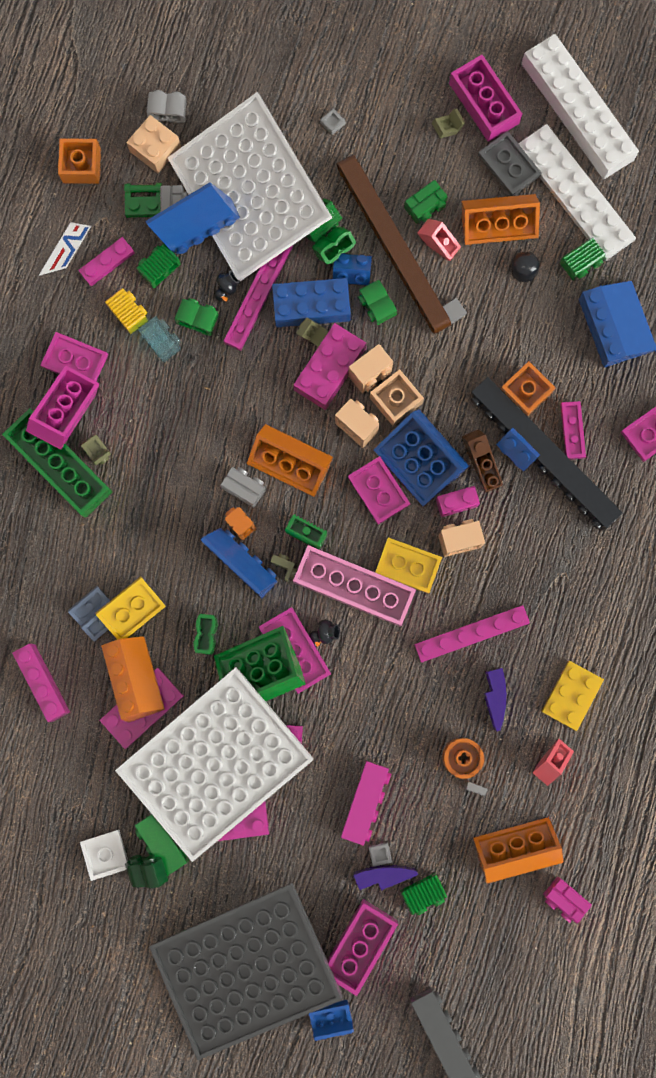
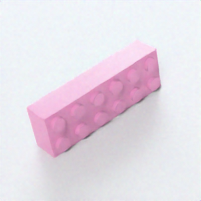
(354, 586)

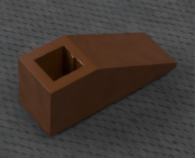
(482, 459)

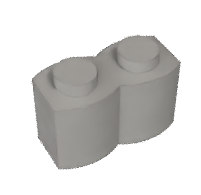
(167, 107)

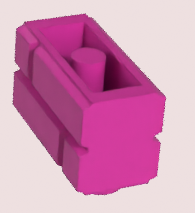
(457, 501)
(564, 897)

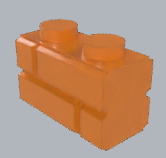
(239, 522)

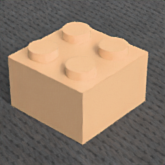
(153, 144)
(371, 369)
(396, 397)
(357, 422)
(461, 538)

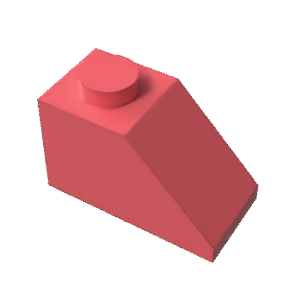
(439, 238)
(553, 762)

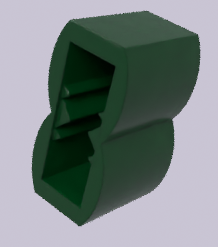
(146, 871)

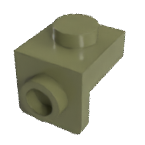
(449, 124)
(312, 331)
(96, 450)
(283, 562)

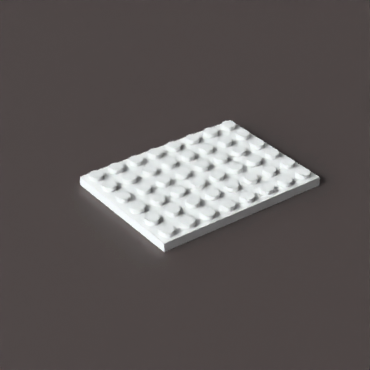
(261, 174)
(214, 764)

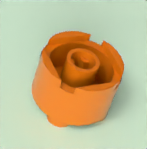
(471, 765)

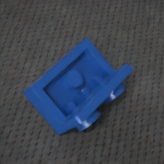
(354, 268)
(518, 449)
(332, 1021)

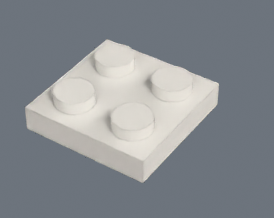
(104, 854)

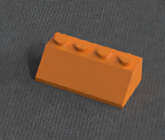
(500, 219)
(289, 460)
(132, 678)
(518, 850)

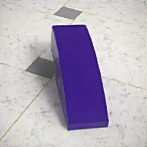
(496, 697)
(383, 875)

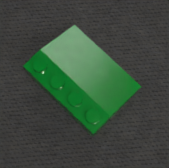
(265, 662)

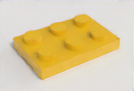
(408, 565)
(130, 609)
(572, 695)

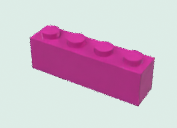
(41, 682)
(364, 803)

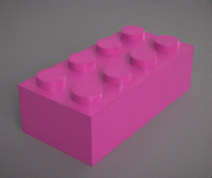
(485, 98)
(329, 366)
(62, 407)
(361, 946)

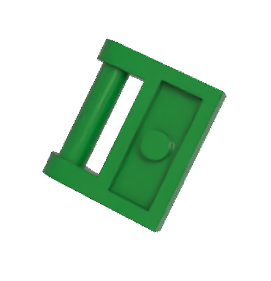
(142, 205)

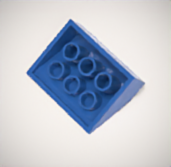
(194, 218)
(617, 322)
(421, 457)
(240, 562)

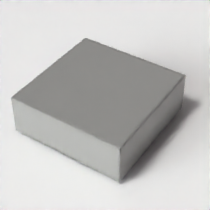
(332, 121)
(454, 310)
(475, 788)
(380, 854)

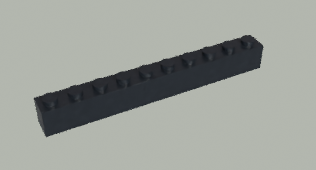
(552, 460)

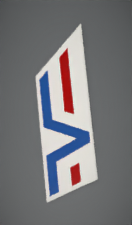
(66, 248)

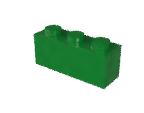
(161, 844)

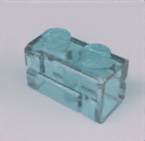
(159, 338)

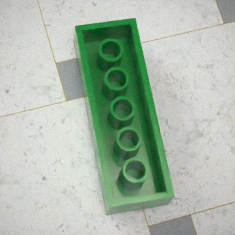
(59, 467)

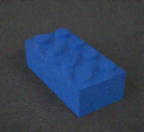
(318, 300)

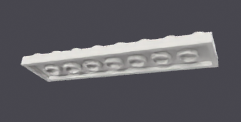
(576, 192)

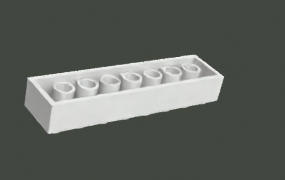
(579, 106)

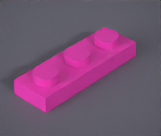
(106, 261)
(573, 430)

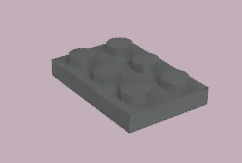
(509, 163)

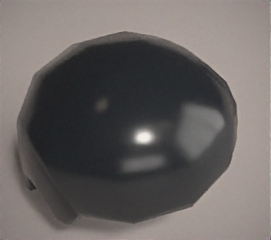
(525, 266)

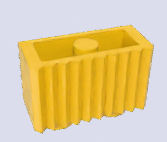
(126, 310)

